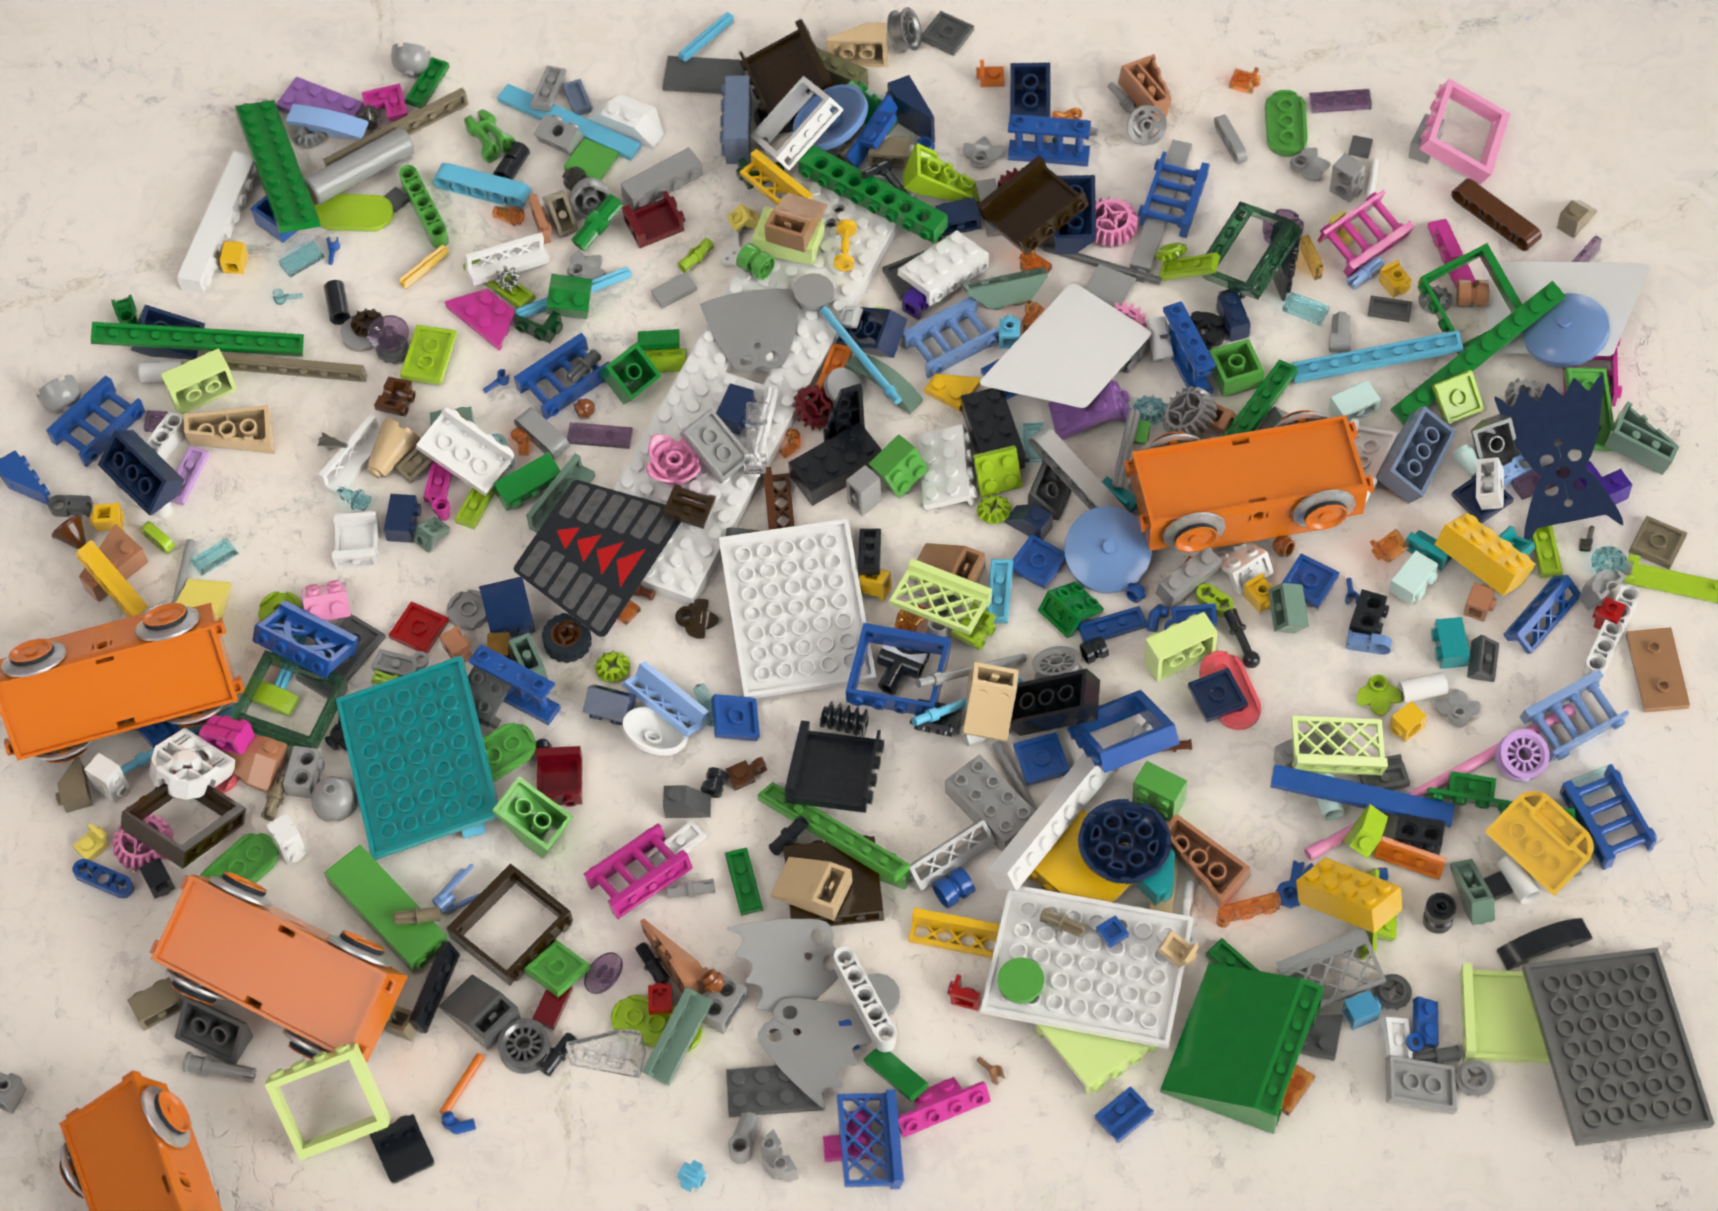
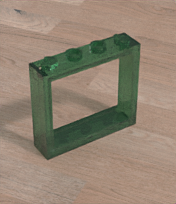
(1269, 261)
(279, 733)

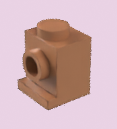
(1225, 418)
(456, 644)

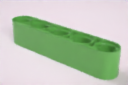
(423, 206)

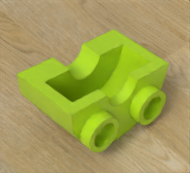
(984, 628)

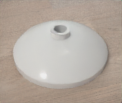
(652, 733)

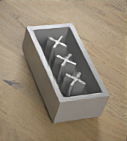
(986, 795)

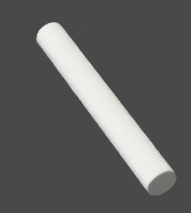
(1372, 178)

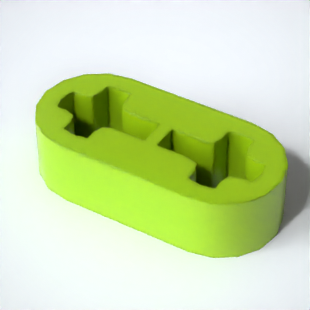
(157, 537)
(1216, 596)

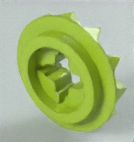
(1171, 251)
(999, 514)
(614, 674)

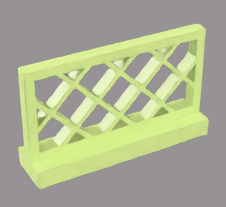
(948, 585)
(1338, 763)

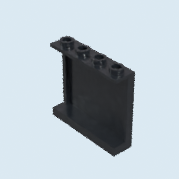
(833, 770)

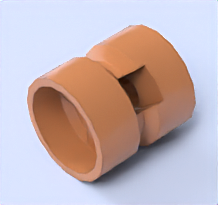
(1472, 293)

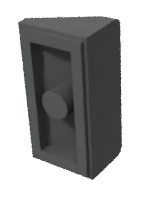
(1483, 659)

